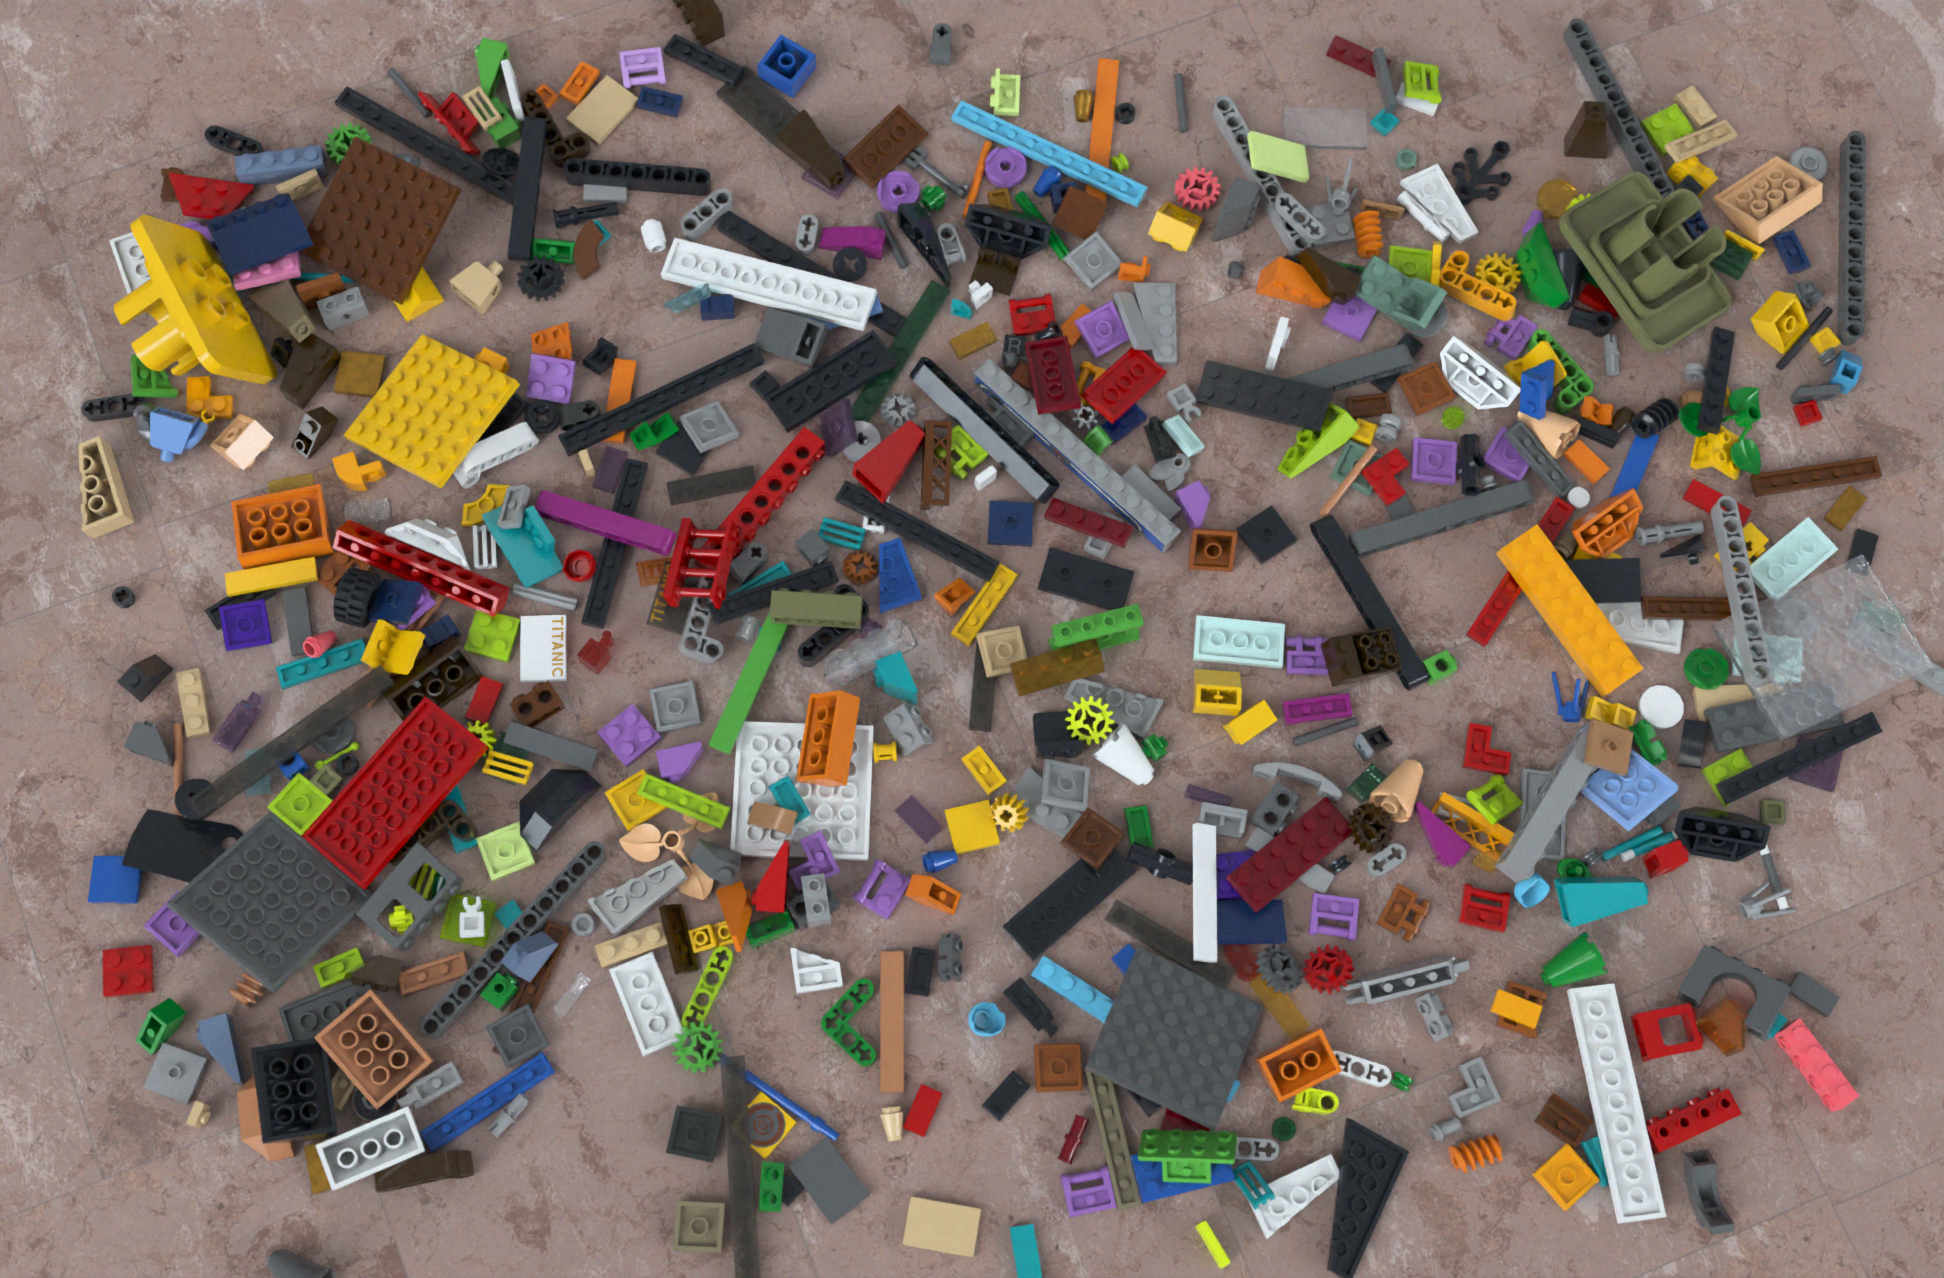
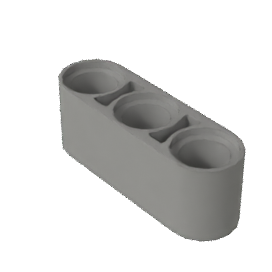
(708, 205)

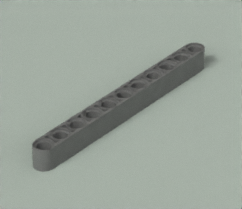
(1617, 107)
(1847, 246)
(502, 943)

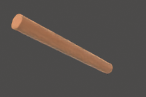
(1348, 481)
(177, 758)

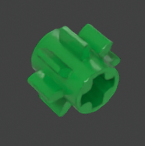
(933, 197)
(1154, 747)

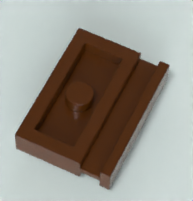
(1563, 1120)

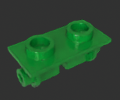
(1642, 736)
(771, 1187)

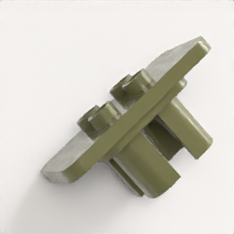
(1648, 260)

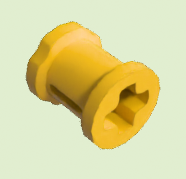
(885, 752)

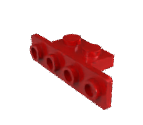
(456, 117)

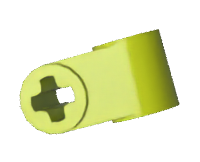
(1312, 1101)

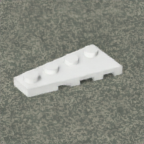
(1438, 198)
(1294, 1193)

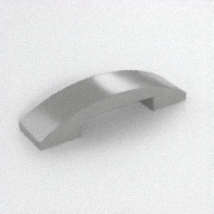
(1325, 787)

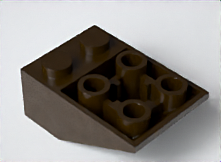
(1360, 656)

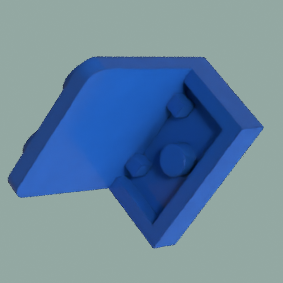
(1536, 389)

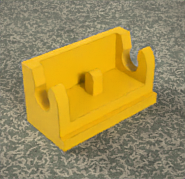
(1250, 722)

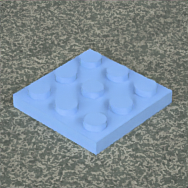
(1630, 796)

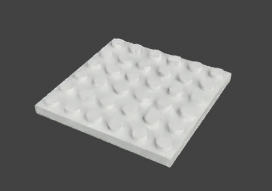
(772, 752)

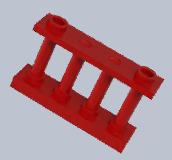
(684, 552)

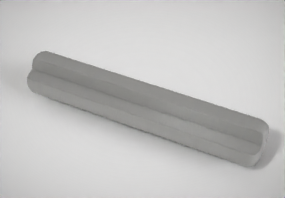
(545, 596)

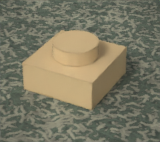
(199, 1115)

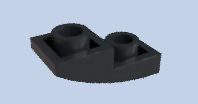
(1692, 743)

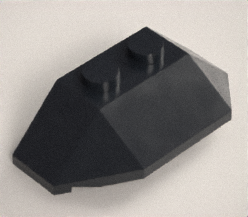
(1007, 230)
(553, 803)
(1720, 833)

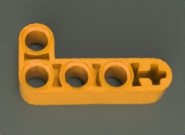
(1505, 305)

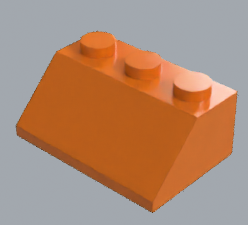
(1298, 1064)

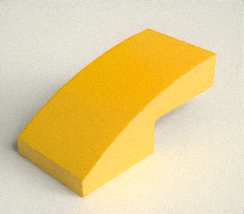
(1612, 714)

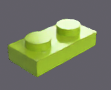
(334, 969)

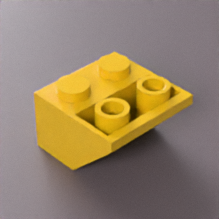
(1217, 692)

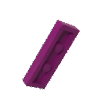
(1317, 709)

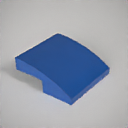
(113, 881)

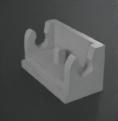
(1228, 820)

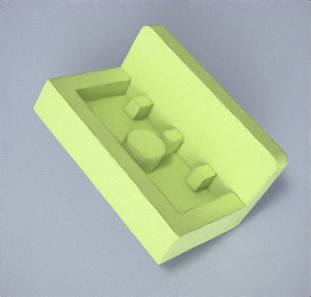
(1006, 94)

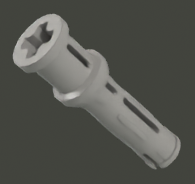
(1659, 533)

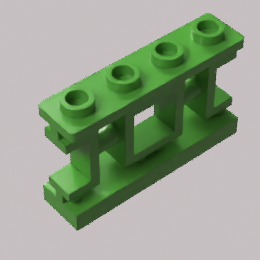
(1108, 628)

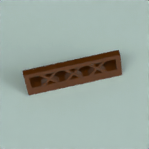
(927, 464)

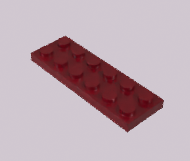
(1290, 855)

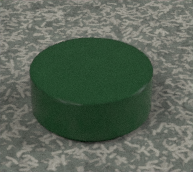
(1283, 1129)

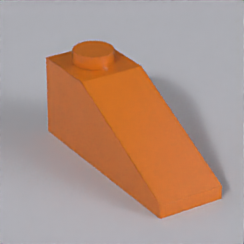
(736, 910)

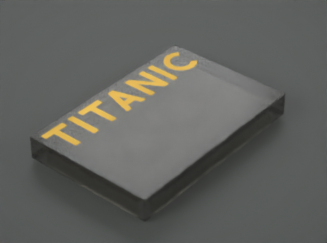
(667, 617)

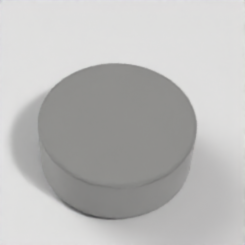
(583, 925)

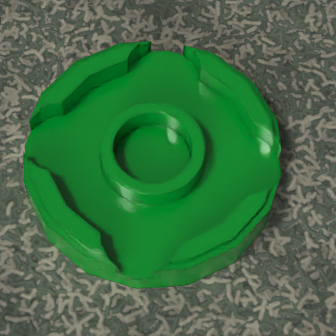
(1706, 668)

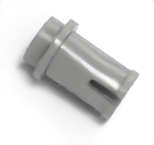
(1445, 1129)

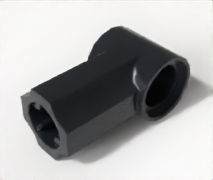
(1589, 321)

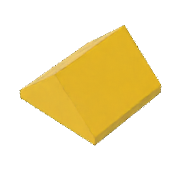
(420, 298)

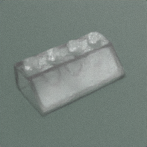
(861, 655)

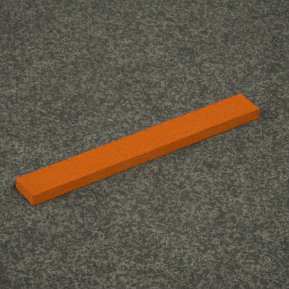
(1103, 118)

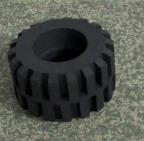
(356, 596)

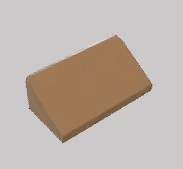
(1385, 209)

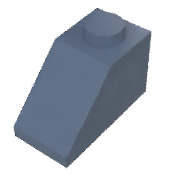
(529, 955)

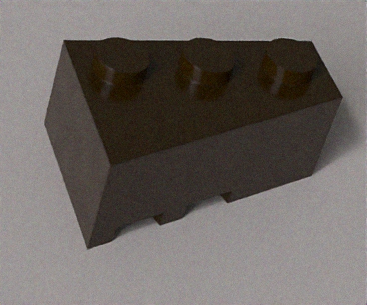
(308, 369)

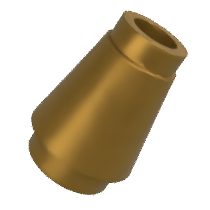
(1083, 103)

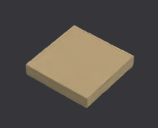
(1000, 649)

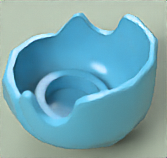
(1531, 891)
(986, 1019)

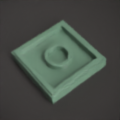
(1350, 456)

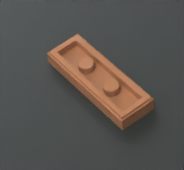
(433, 973)

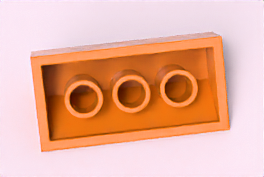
(828, 739)

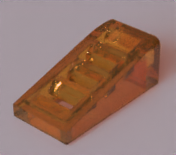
(650, 564)

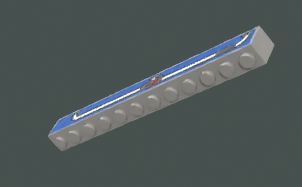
(1078, 458)

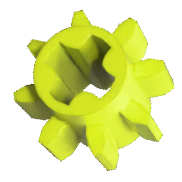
(401, 919)

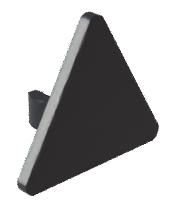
(1689, 547)

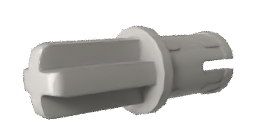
(1611, 355)
(508, 1115)

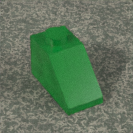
(160, 1025)

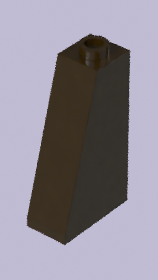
(1587, 132)
(810, 150)

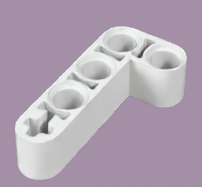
(495, 451)

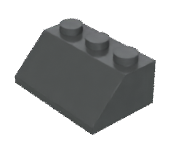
(1237, 210)

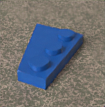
(896, 577)

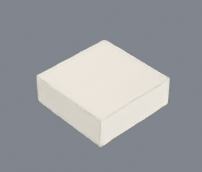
(985, 478)

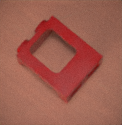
(1649, 1034)

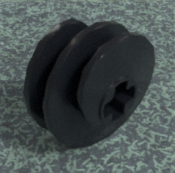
(185, 792)

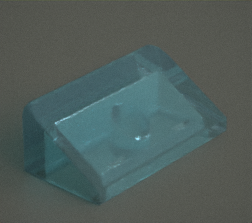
(688, 298)

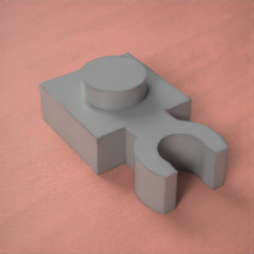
(1183, 400)

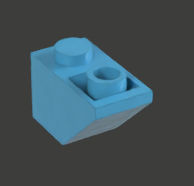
(1846, 371)

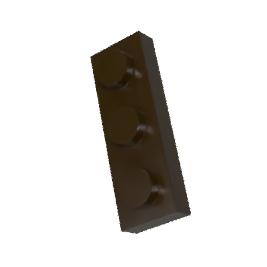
(678, 939)

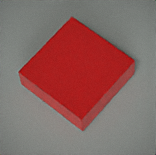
(1807, 413)

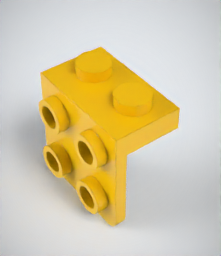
(1538, 355)
(392, 648)

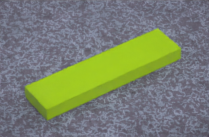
(683, 801)

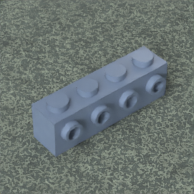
(281, 165)

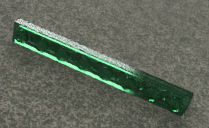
(901, 350)

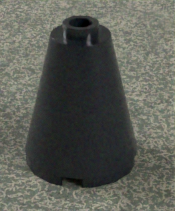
(1571, 270)

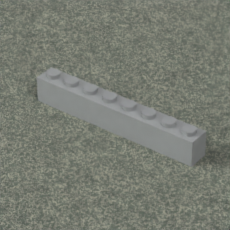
(1547, 811)

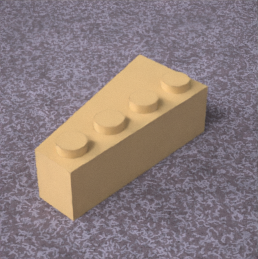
(103, 493)

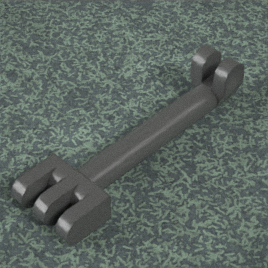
(960, 191)

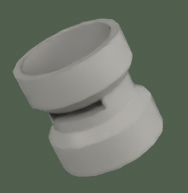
(1388, 426)

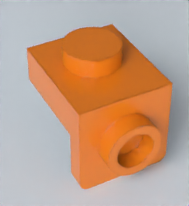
(1596, 412)

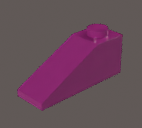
(865, 239)
(1443, 841)

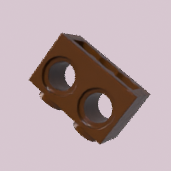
(540, 710)

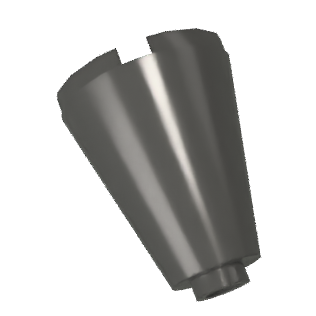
(290, 1265)

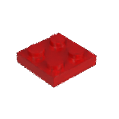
(127, 971)

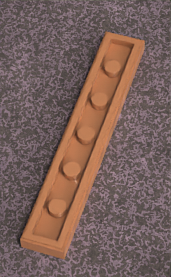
(891, 1021)

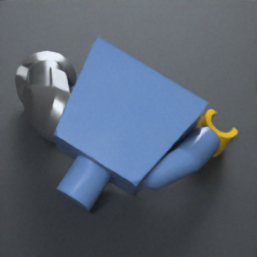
(170, 429)

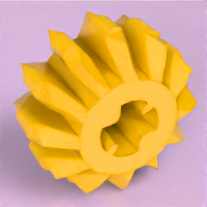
(1013, 806)

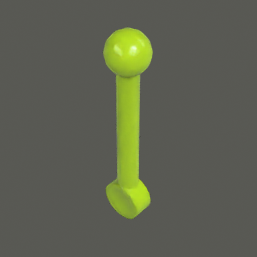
(354, 746)

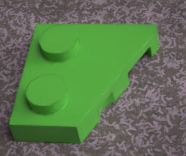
(150, 382)

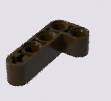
(559, 143)
(444, 824)
(425, 1169)

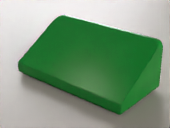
(559, 249)

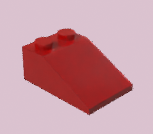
(773, 888)

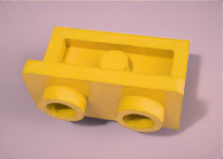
(1692, 167)

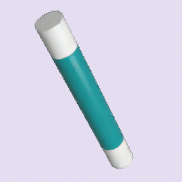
(1648, 846)

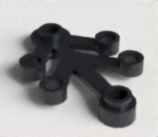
(1479, 176)

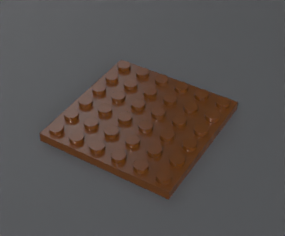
(379, 220)

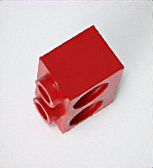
(1665, 859)

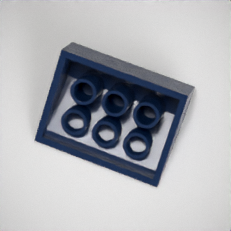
(258, 233)

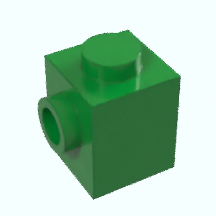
(500, 991)

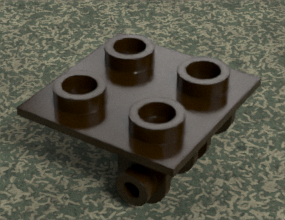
(996, 269)

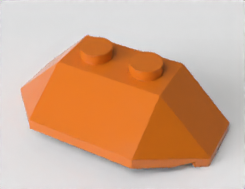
(1608, 524)

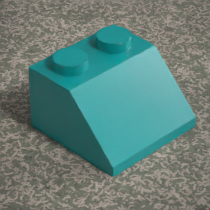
(894, 678)

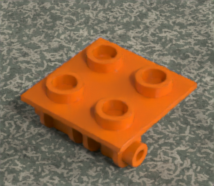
(553, 341)

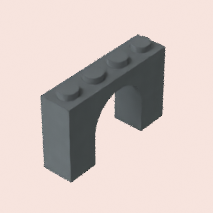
(1714, 966)

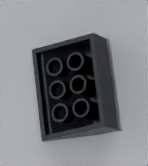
(294, 1092)

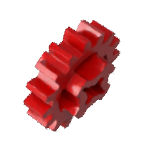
(1335, 960)

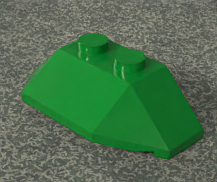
(1539, 269)

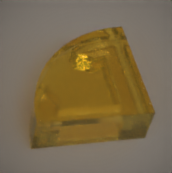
(1487, 860)

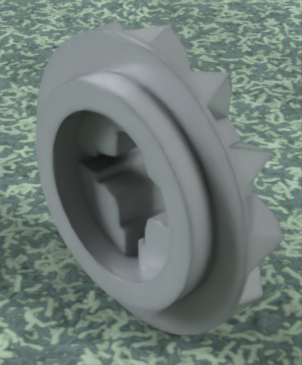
(893, 417)

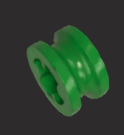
(1401, 1082)

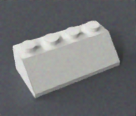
(370, 1148)

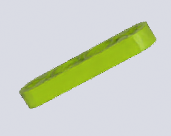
(704, 987)

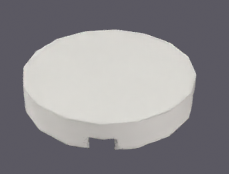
(1661, 707)

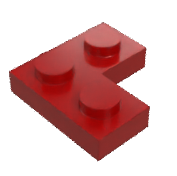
(1381, 476)
(1479, 755)

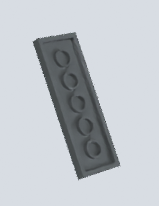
(1746, 725)

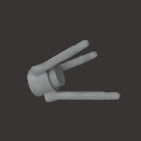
(1340, 198)
(1752, 907)

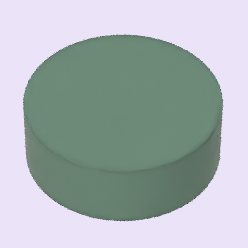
(1406, 159)

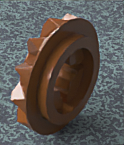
(864, 575)

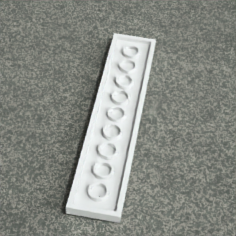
(769, 284)
(1616, 1104)

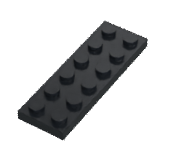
(830, 381)
(1264, 396)
(1066, 903)

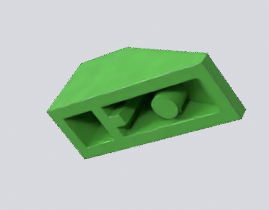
(489, 58)

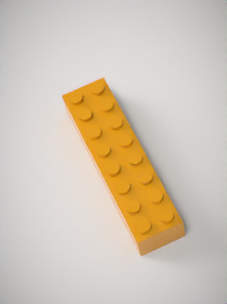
(1569, 611)

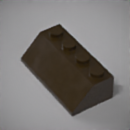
(703, 18)
(437, 675)

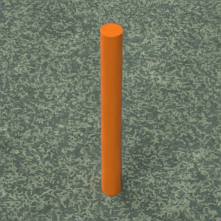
(977, 176)

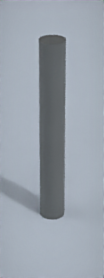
(409, 92)
(1180, 103)
(891, 240)
(1314, 735)

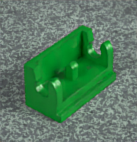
(770, 929)

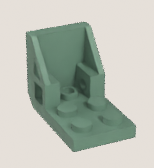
(1400, 298)

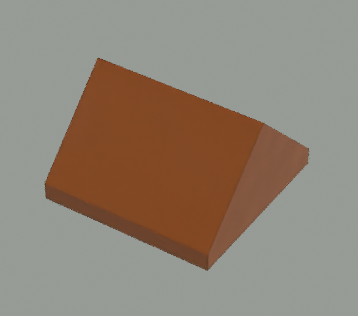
(1212, 549)

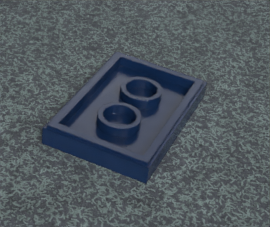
(1241, 925)

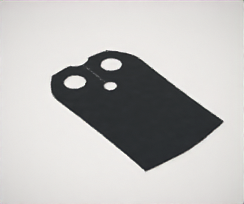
(174, 844)

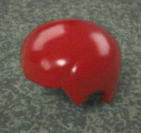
(579, 566)

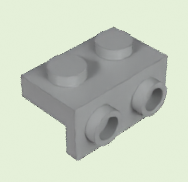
(908, 728)

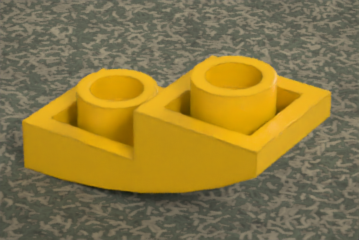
(710, 937)

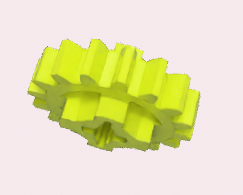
(1085, 706)

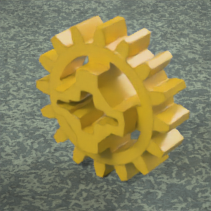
(1499, 273)

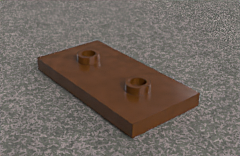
(885, 147)

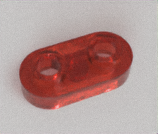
(1240, 959)

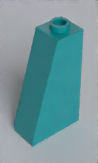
(1598, 897)

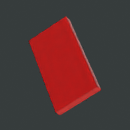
(1123, 384)

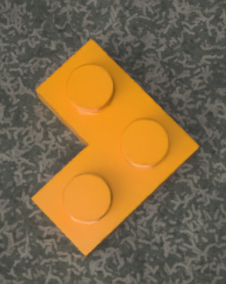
(200, 398)

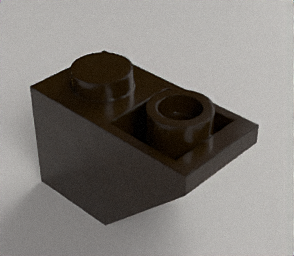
(314, 431)
(377, 971)

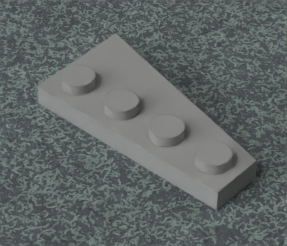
(1131, 709)
(1054, 818)

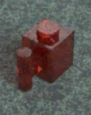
(596, 654)

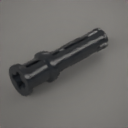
(574, 215)

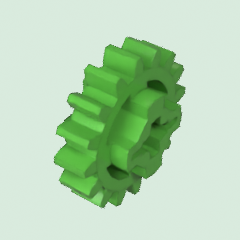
(337, 143)
(693, 1038)

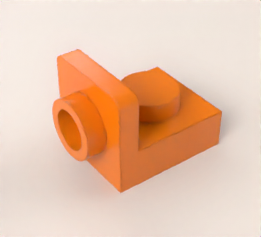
(1134, 273)

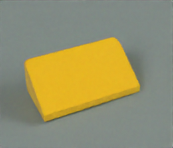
(1757, 250)

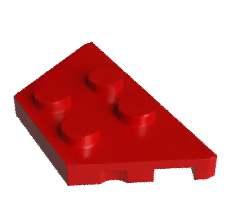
(207, 196)

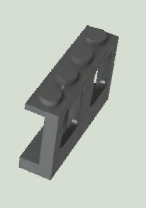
(398, 887)

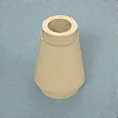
(892, 1121)

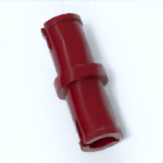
(1073, 1139)

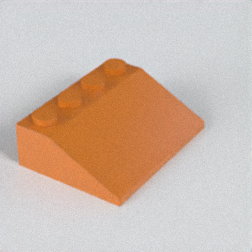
(281, 527)

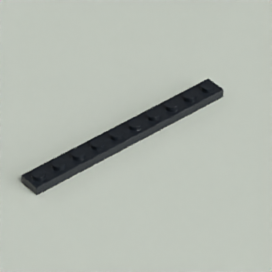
(425, 144)
(781, 254)
(660, 399)

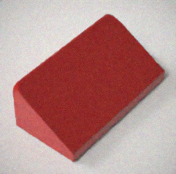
(1596, 300)

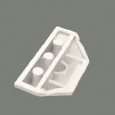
(1476, 376)
(431, 539)

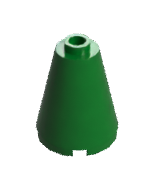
(1574, 963)

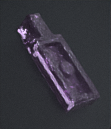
(238, 723)

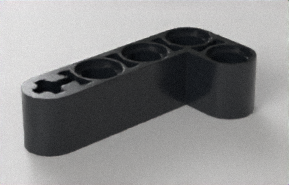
(837, 636)

